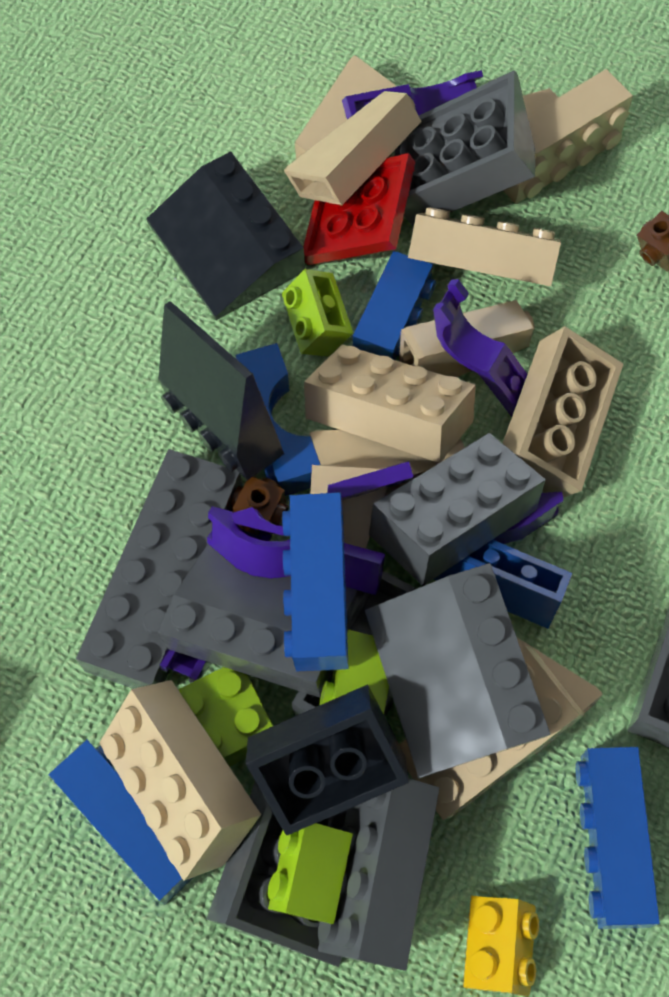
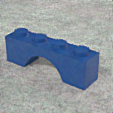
(295, 467)

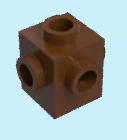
(655, 241)
(261, 495)

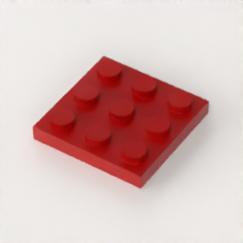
(366, 221)

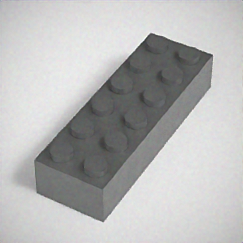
(155, 561)

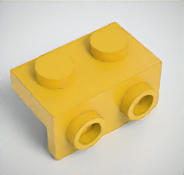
(501, 945)

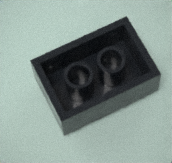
(326, 760)

